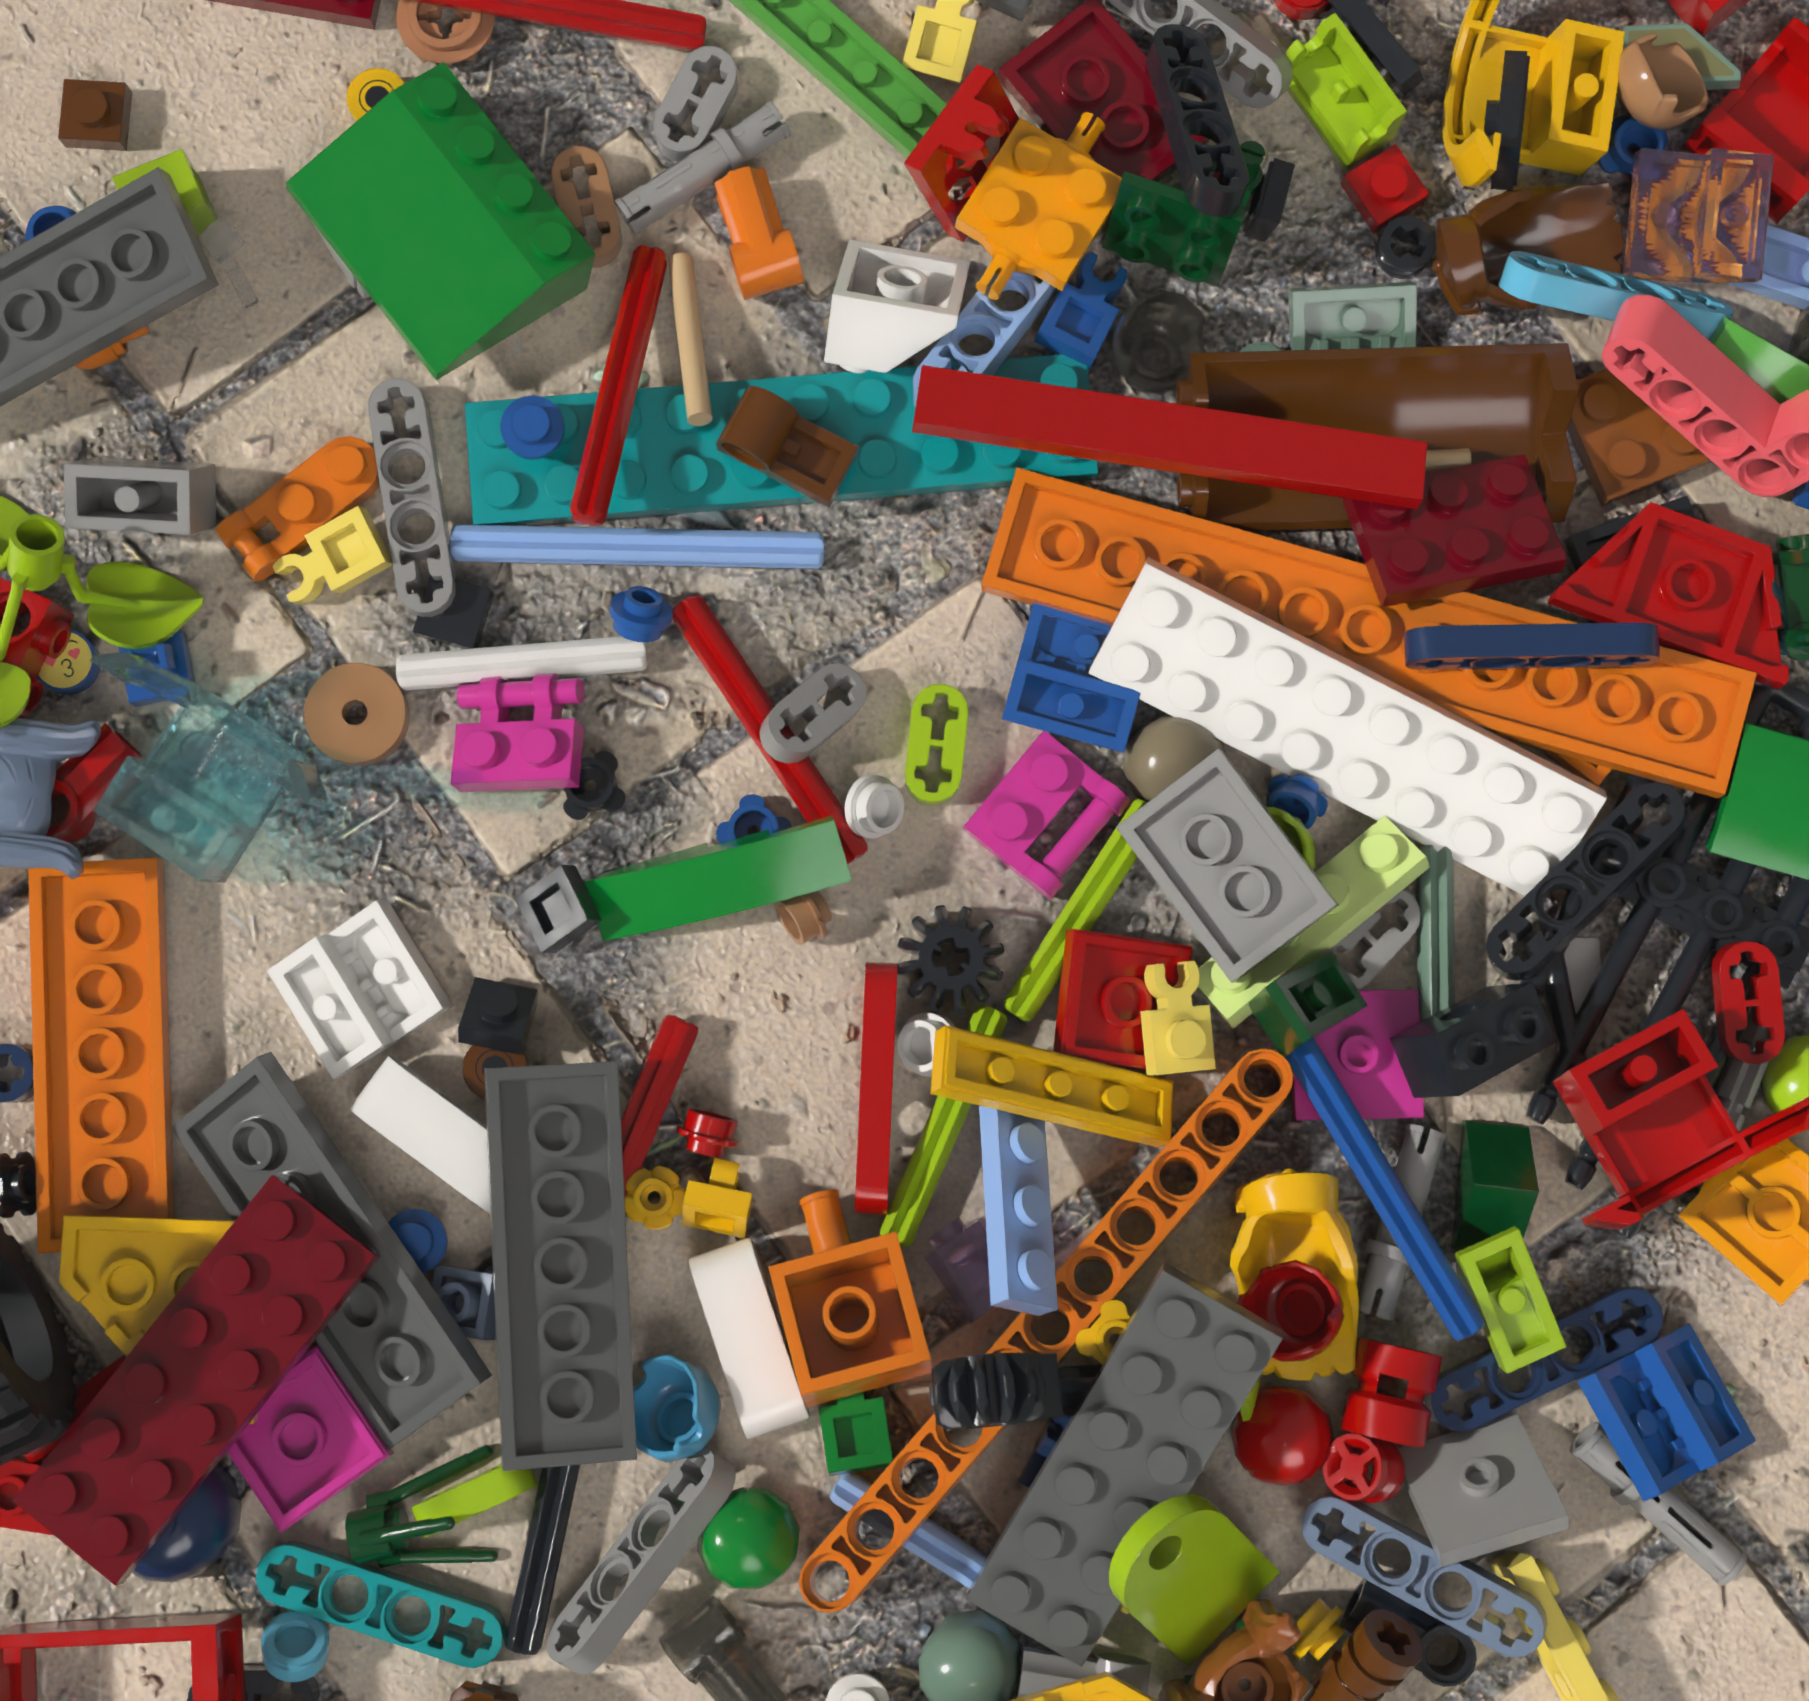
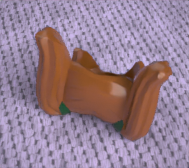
(1251, 1653)

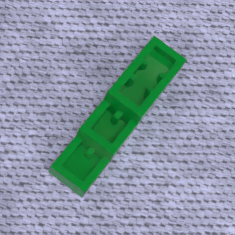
(718, 879)

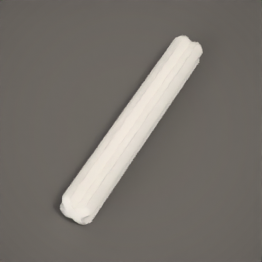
(520, 662)

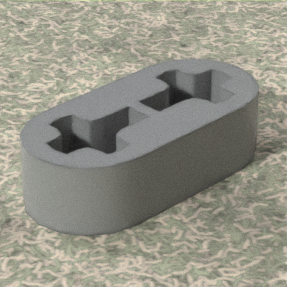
(683, 98)
(804, 703)
(1386, 945)

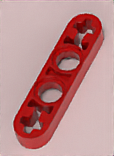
(876, 1088)

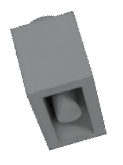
(140, 495)

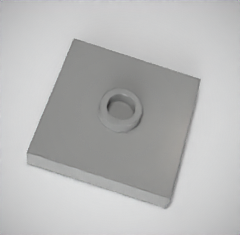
(1482, 1490)

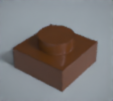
(95, 114)

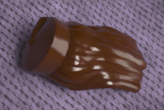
(1547, 221)

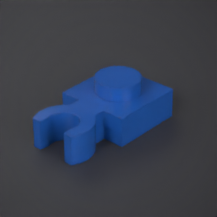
(1082, 314)

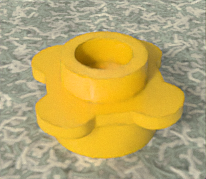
(1095, 1339)

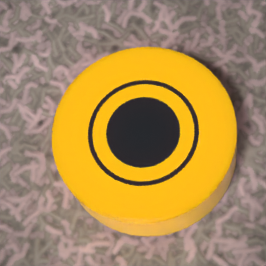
(369, 89)

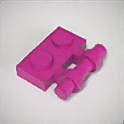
(518, 753)

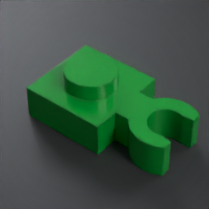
(855, 1435)

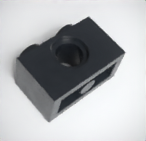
(1473, 1040)

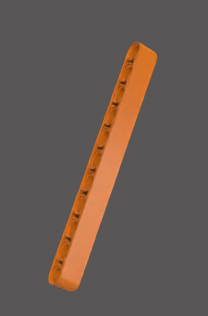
(1103, 1245)

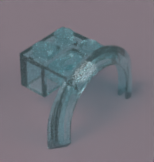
(205, 778)

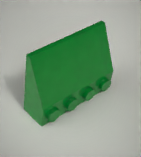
(442, 222)

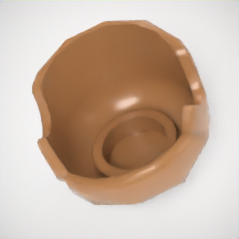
(1660, 84)

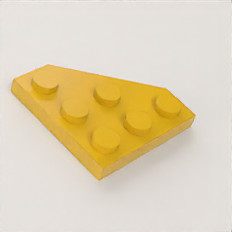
(132, 1267)

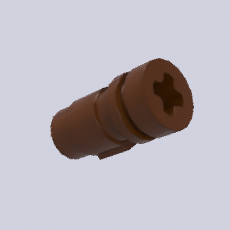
(1371, 1660)

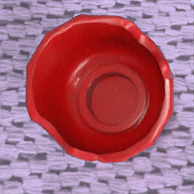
(1300, 1303)
(1284, 1436)

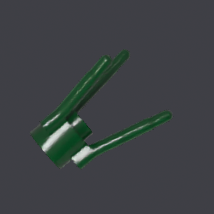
(384, 1532)

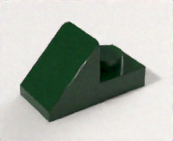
(1306, 1003)

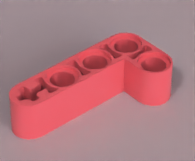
(1709, 397)

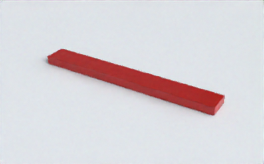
(1170, 437)

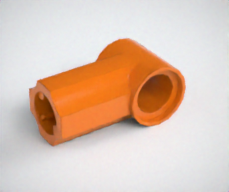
(760, 247)

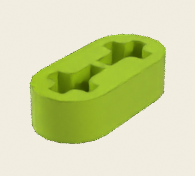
(921, 743)
(475, 1495)

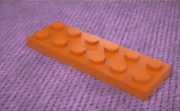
(100, 1044)

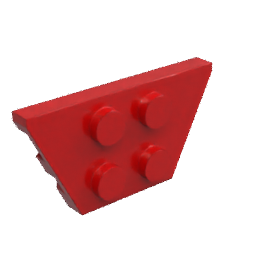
(1690, 580)

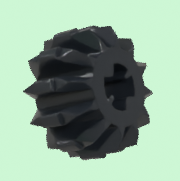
(962, 941)

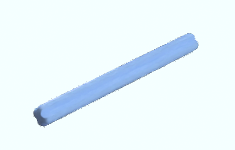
(637, 546)

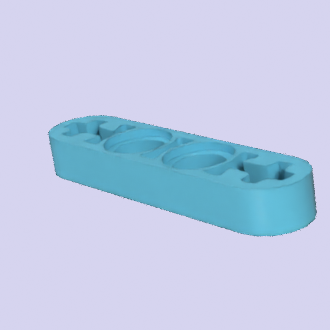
(1601, 291)

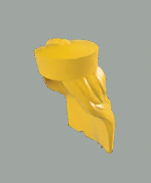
(1300, 1220)

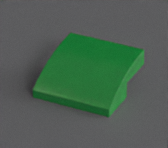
(1766, 803)

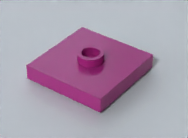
(1366, 1059)
(306, 1442)

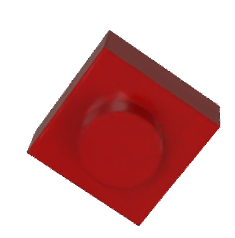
(1384, 188)

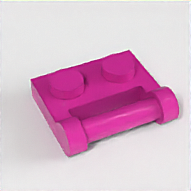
(1031, 799)

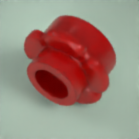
(708, 1132)

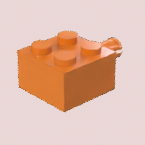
(848, 1309)

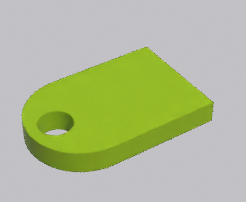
(1192, 1579)

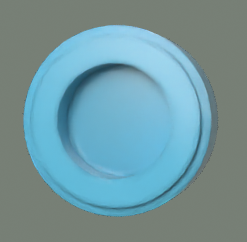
(294, 1646)

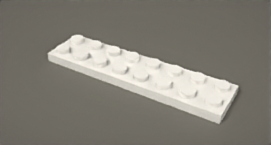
(1345, 729)

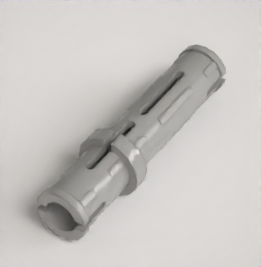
(703, 167)
(1386, 1261)
(1709, 1551)

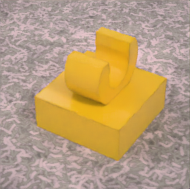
(718, 1205)

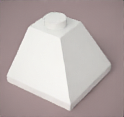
(891, 305)

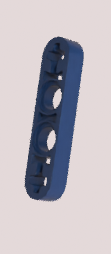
(1531, 646)
(1551, 1370)

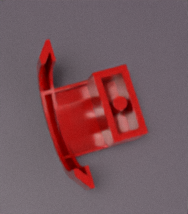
(1660, 1119)

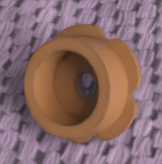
(804, 917)

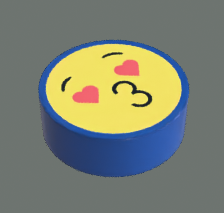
(72, 669)

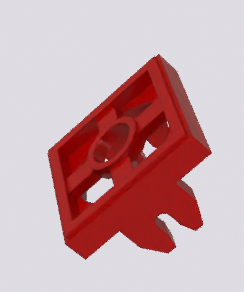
(960, 132)

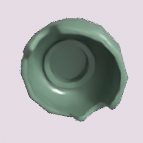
(969, 1659)

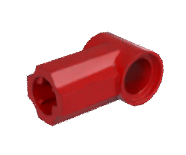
(86, 780)

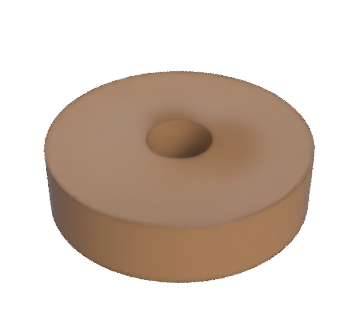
(339, 691)

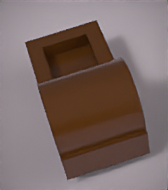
(782, 445)

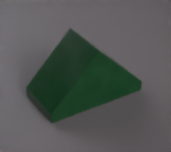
(1493, 1182)

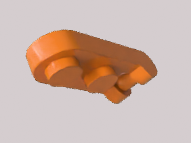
(311, 495)

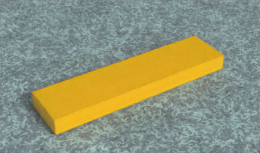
(1051, 1086)

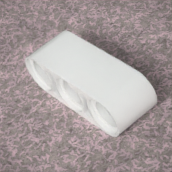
(428, 1128)
(748, 1338)

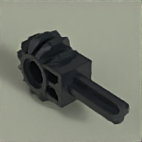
(1005, 1389)

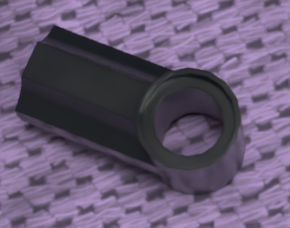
(1370, 1597)

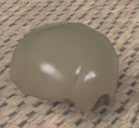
(1164, 753)

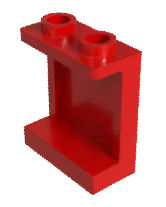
(1769, 117)

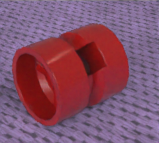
(1385, 1414)

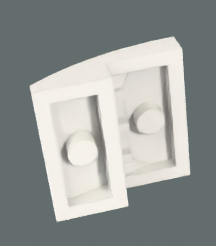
(359, 988)

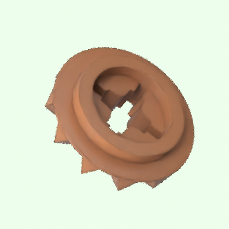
(429, 43)

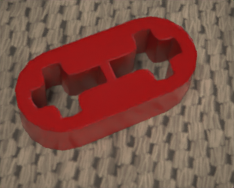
(1764, 1002)

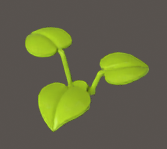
(127, 600)

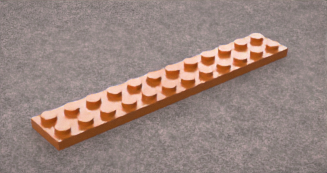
(1652, 720)

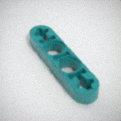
(378, 1615)

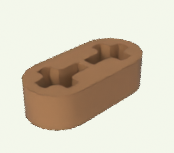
(600, 203)

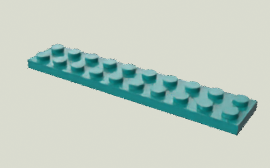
(677, 466)

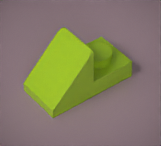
(1509, 1299)

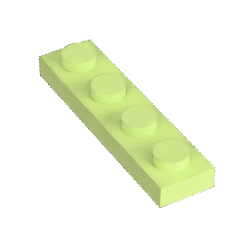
(1359, 880)

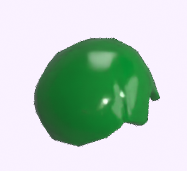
(750, 1539)

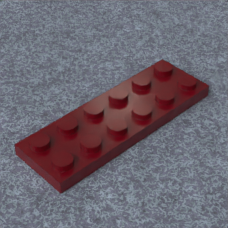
(195, 1380)

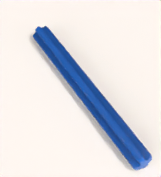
(1385, 1191)

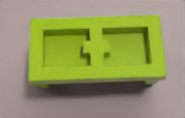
(1343, 93)

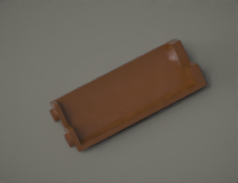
(1453, 397)

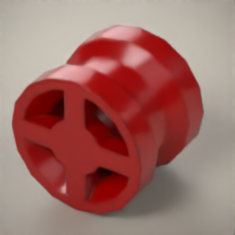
(1348, 1463)

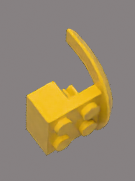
(1566, 97)

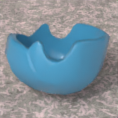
(674, 1408)

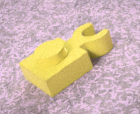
(941, 41)
(341, 555)
(1176, 1033)

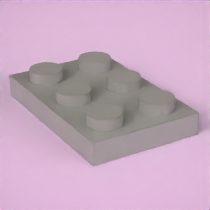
(1227, 866)

